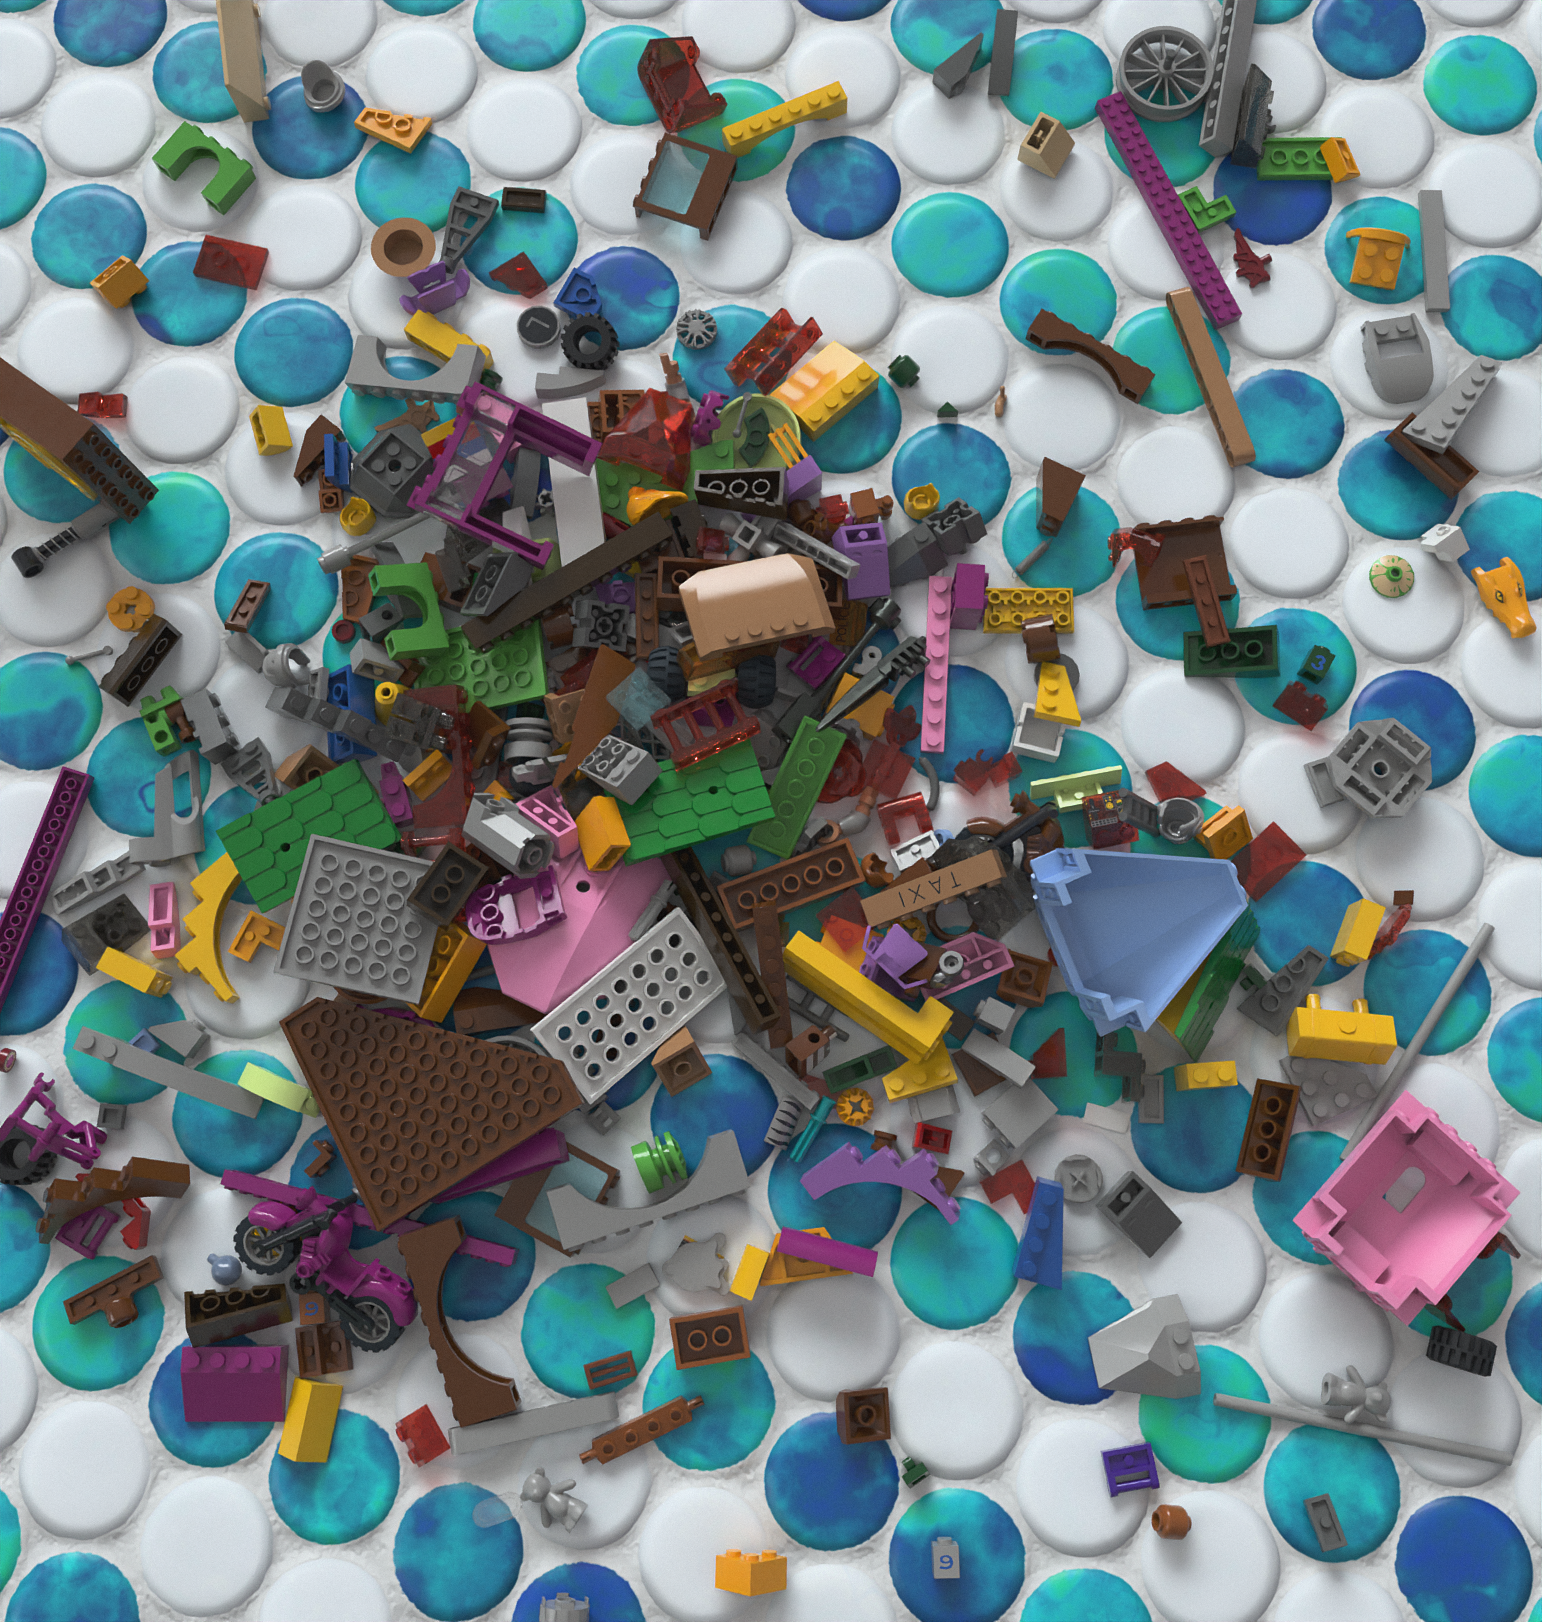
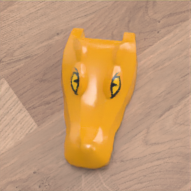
(1505, 594)

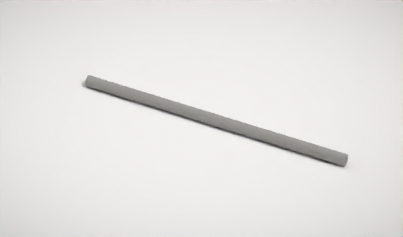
(1419, 1039)
(1363, 1429)

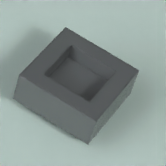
(111, 1116)

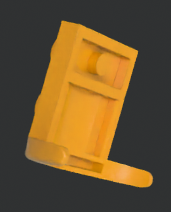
(1377, 256)

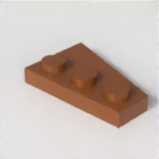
(357, 591)

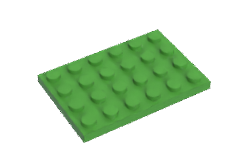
(500, 678)

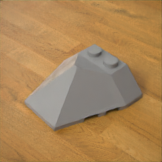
(1148, 1352)

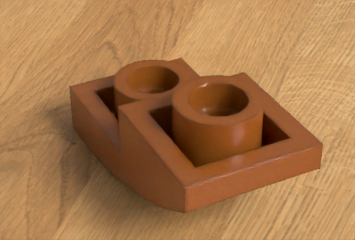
(330, 496)

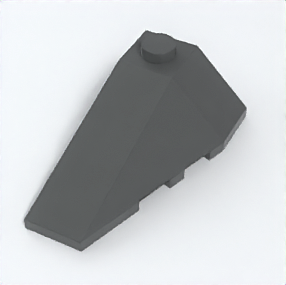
(915, 556)

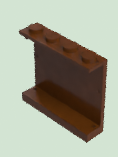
(1166, 582)

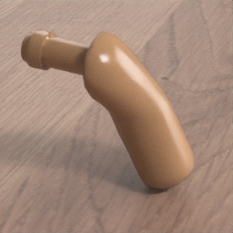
(1000, 402)

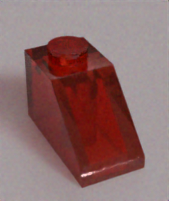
(711, 541)

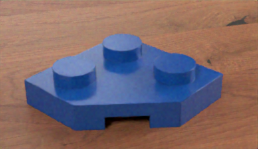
(579, 295)

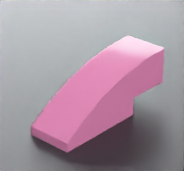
(164, 920)

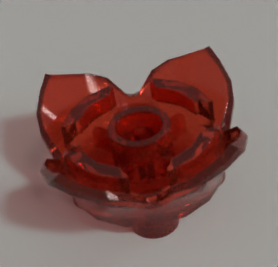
(854, 776)

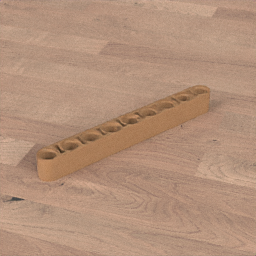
(1210, 377)

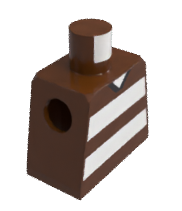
(808, 1049)

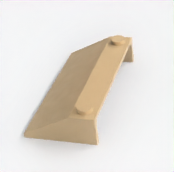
(243, 58)

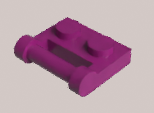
(821, 667)
(76, 1230)

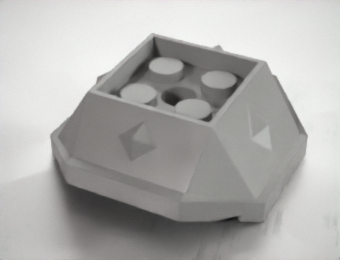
(1398, 754)

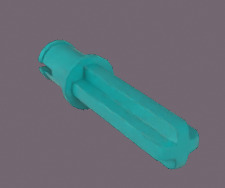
(818, 1119)

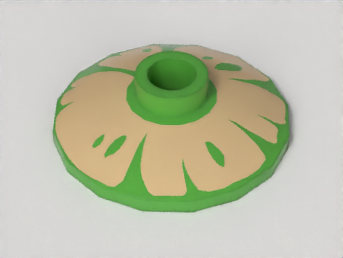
(1385, 582)

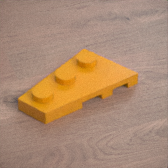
(396, 130)

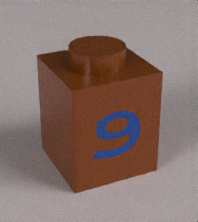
(313, 1308)

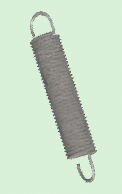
(1032, 557)

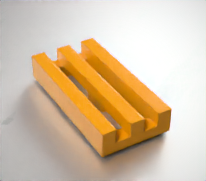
(779, 432)

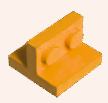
(1225, 833)

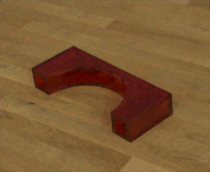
(454, 800)

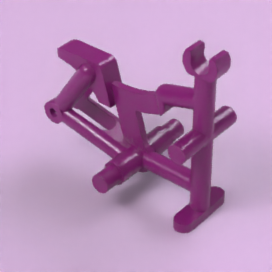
(52, 1137)

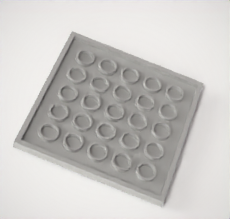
(354, 922)

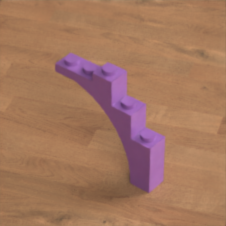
(884, 1166)

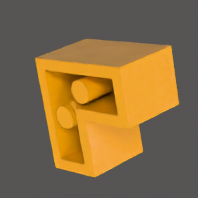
(750, 1572)

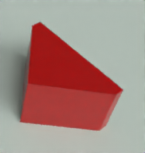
(932, 1138)

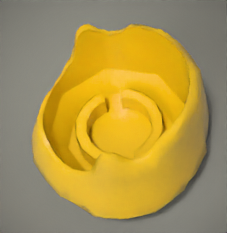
(921, 501)
(357, 517)

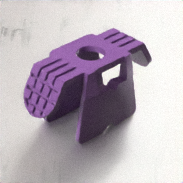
(438, 296)
(897, 953)

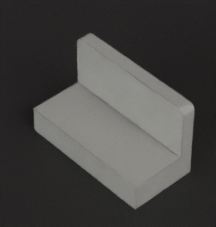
(248, 649)

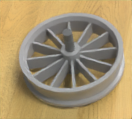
(1165, 73)

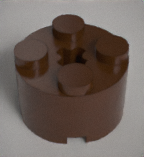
(559, 627)
(1040, 639)

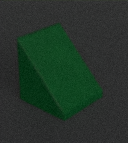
(947, 410)

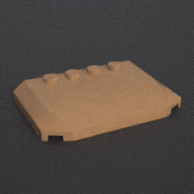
(754, 604)

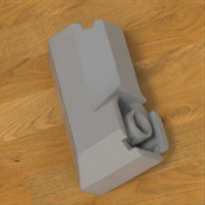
(507, 835)

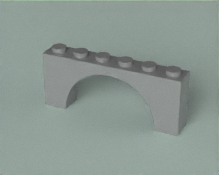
(370, 375)

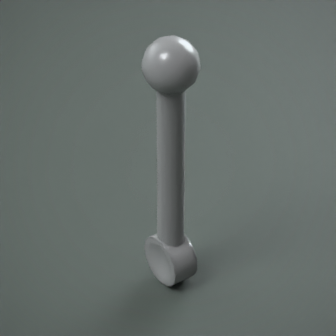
(747, 397)
(106, 650)

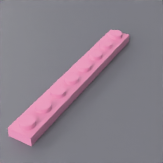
(936, 672)

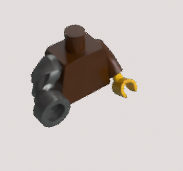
(937, 967)

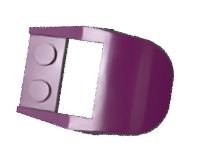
(493, 913)

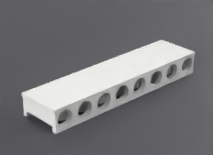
(575, 494)

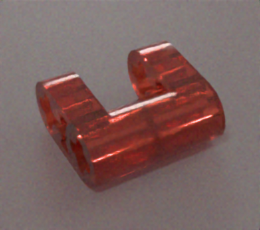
(900, 808)

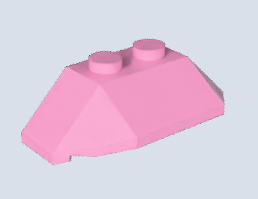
(981, 958)

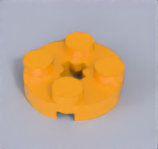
(122, 600)

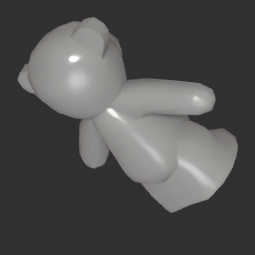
(1355, 1394)
(553, 1499)

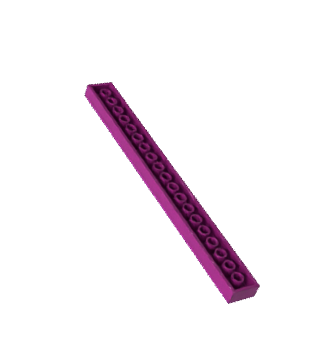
(1168, 211)
(39, 871)
(287, 1194)

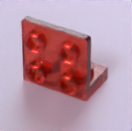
(845, 919)

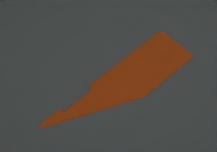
(595, 714)

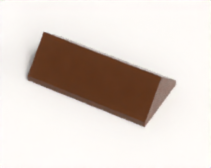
(1268, 1130)

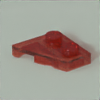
(520, 276)
(1172, 783)

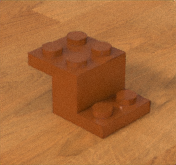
(610, 409)

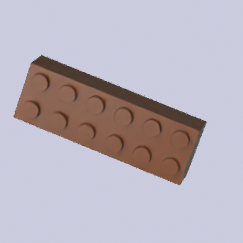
(793, 883)

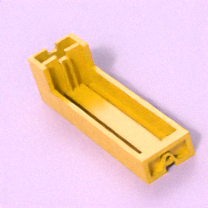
(865, 1002)

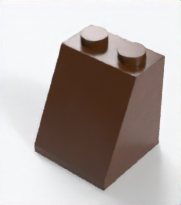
(1055, 494)

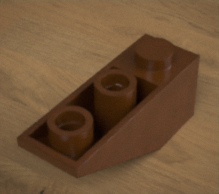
(312, 450)

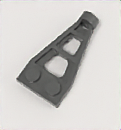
(472, 204)
(245, 759)

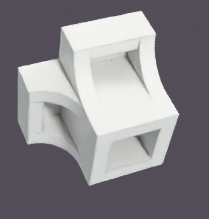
(1445, 541)

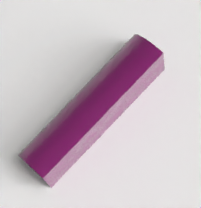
(827, 1251)

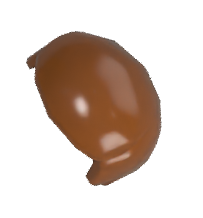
(875, 872)

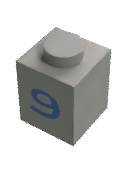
(945, 1558)

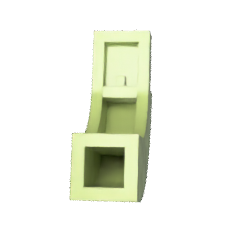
(278, 1090)

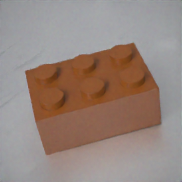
(710, 1337)

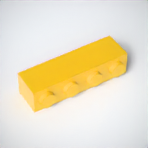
(439, 338)

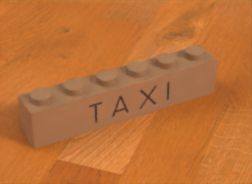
(934, 888)

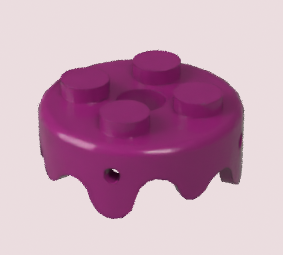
(707, 417)

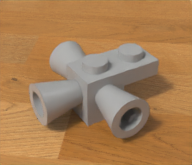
(751, 537)

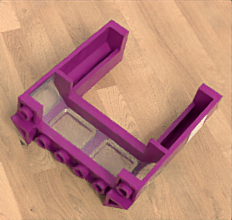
(476, 456)

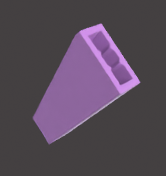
(804, 481)

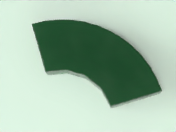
(757, 438)

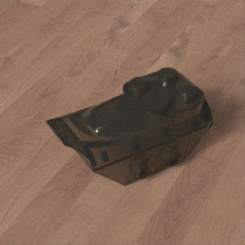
(994, 908)

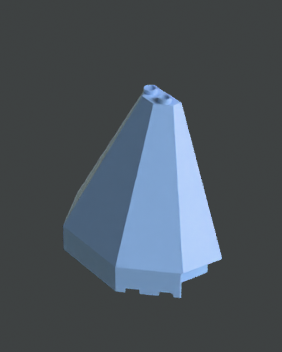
(1132, 926)

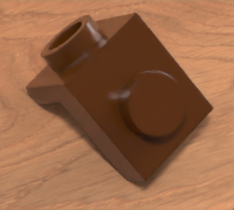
(320, 1165)

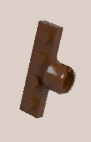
(115, 1294)

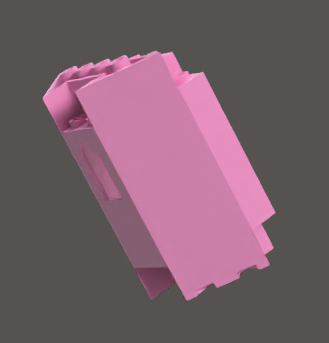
(1425, 1248)

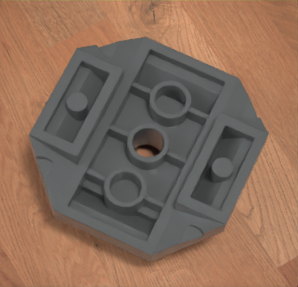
(373, 475)

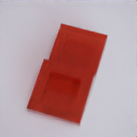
(102, 406)

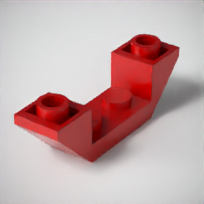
(137, 1230)

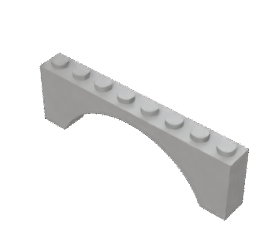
(584, 1220)

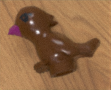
(824, 530)

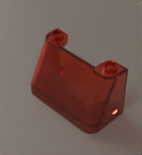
(675, 84)

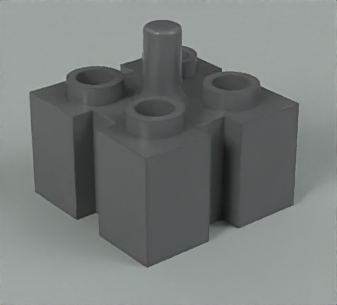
(956, 526)
(600, 625)

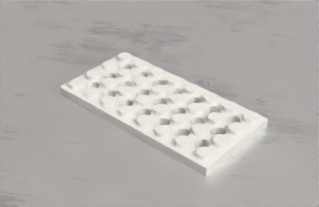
(618, 1003)

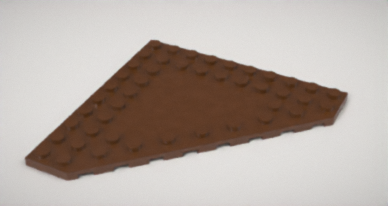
(420, 1102)

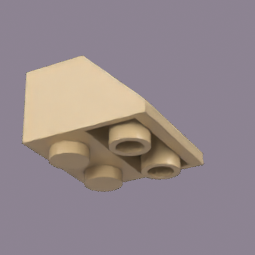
(1046, 145)

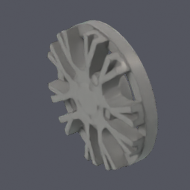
(696, 329)

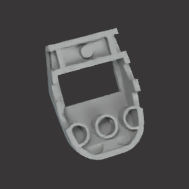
(1403, 377)

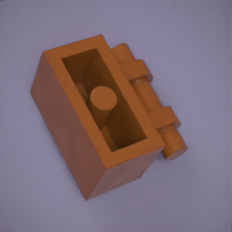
(868, 509)

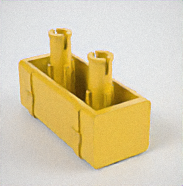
(1340, 1034)

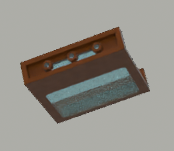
(686, 183)
(527, 1201)

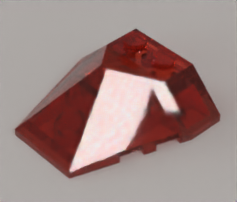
(654, 438)

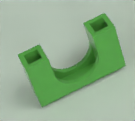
(191, 144)
(414, 582)

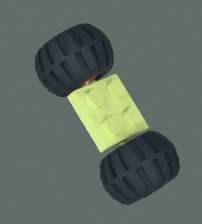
(754, 678)

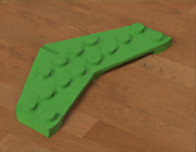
(617, 481)

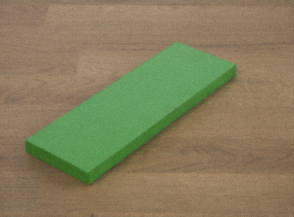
(798, 787)

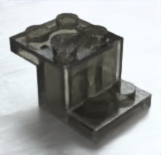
(1120, 1065)

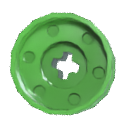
(659, 1162)

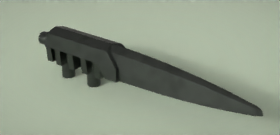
(893, 664)

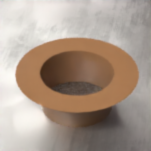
(403, 247)

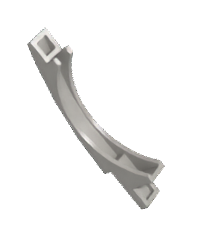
(168, 1073)

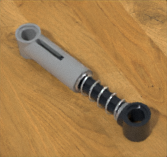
(31, 560)

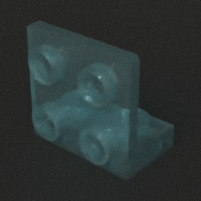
(638, 699)

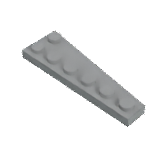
(1446, 414)

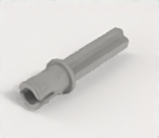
(653, 909)

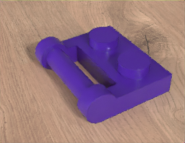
(1127, 1461)

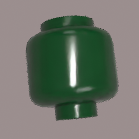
(904, 371)

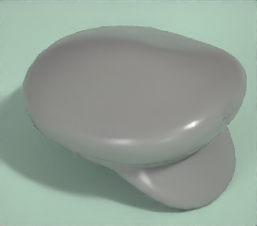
(322, 86)

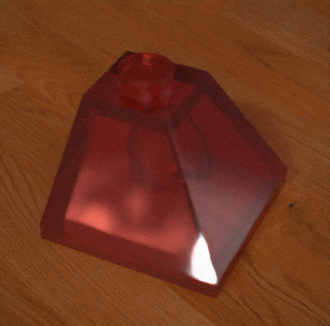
(1050, 1057)

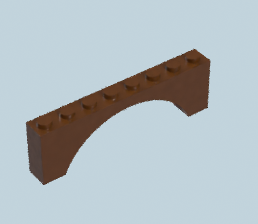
(473, 1390)

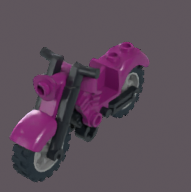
(328, 1266)

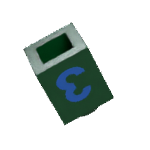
(1316, 664)

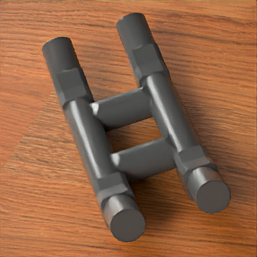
(820, 1021)

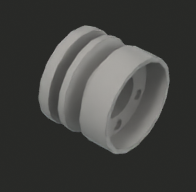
(527, 739)

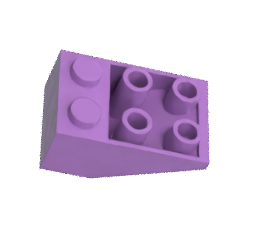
(868, 547)

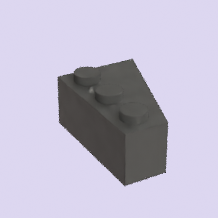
(210, 726)

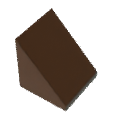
(1403, 897)

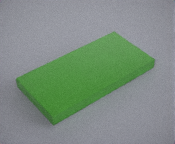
(1293, 159)

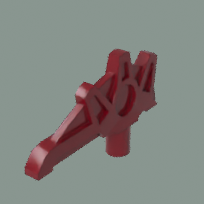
(1249, 263)

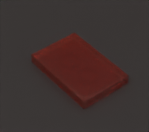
(231, 262)
(1266, 861)

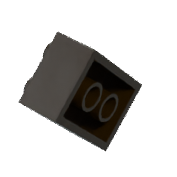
(447, 886)

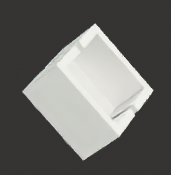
(1037, 736)

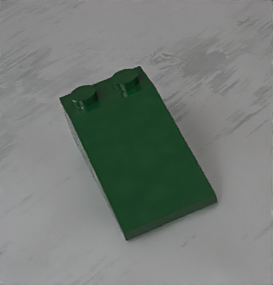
(1249, 654)

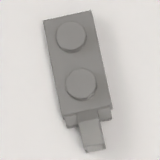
(535, 771)

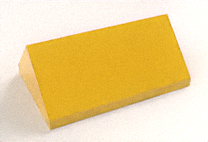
(310, 1420)

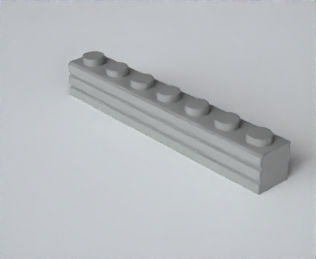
(817, 550)
(776, 1070)

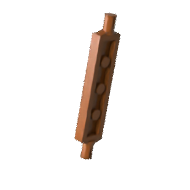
(642, 1429)

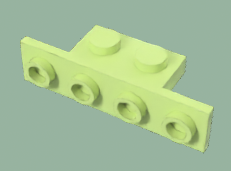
(1070, 788)

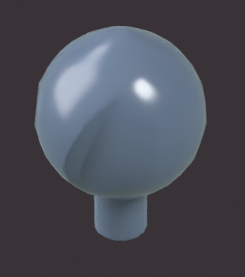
(225, 1269)

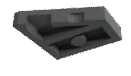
(814, 830)

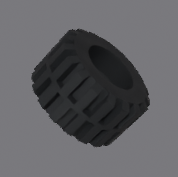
(578, 329)
(31, 1171)
(1461, 1350)

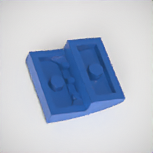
(338, 462)

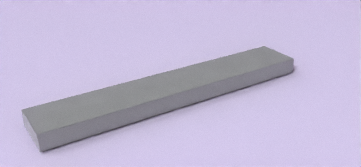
(1433, 251)

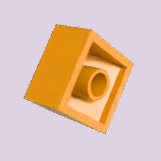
(120, 282)

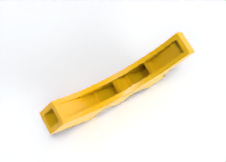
(205, 922)

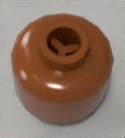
(1171, 1522)

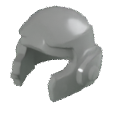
(277, 667)
(1179, 820)

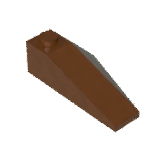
(489, 1010)

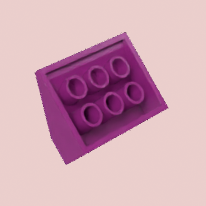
(234, 1382)

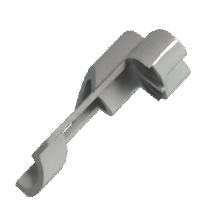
(172, 834)

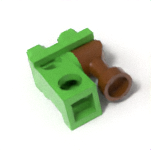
(161, 716)

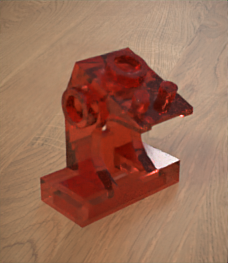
(1131, 538)

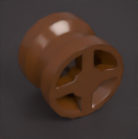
(883, 1139)

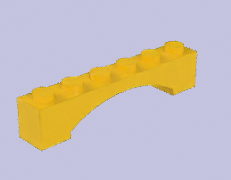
(821, 103)

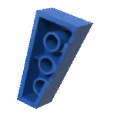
(1041, 1240)

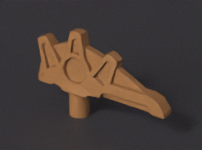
(416, 415)

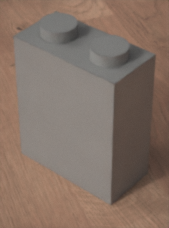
(1018, 1113)

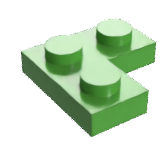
(1205, 214)

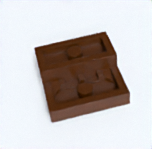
(322, 1349)

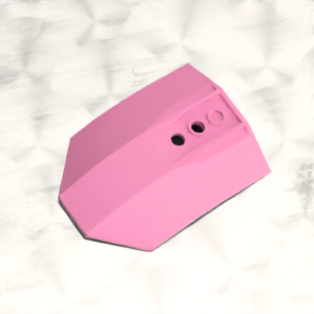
(596, 930)

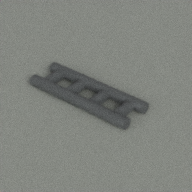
(1138, 812)

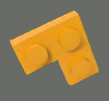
(252, 933)

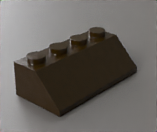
(140, 659)

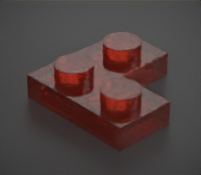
(1013, 1180)

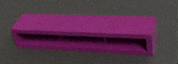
(529, 1157)

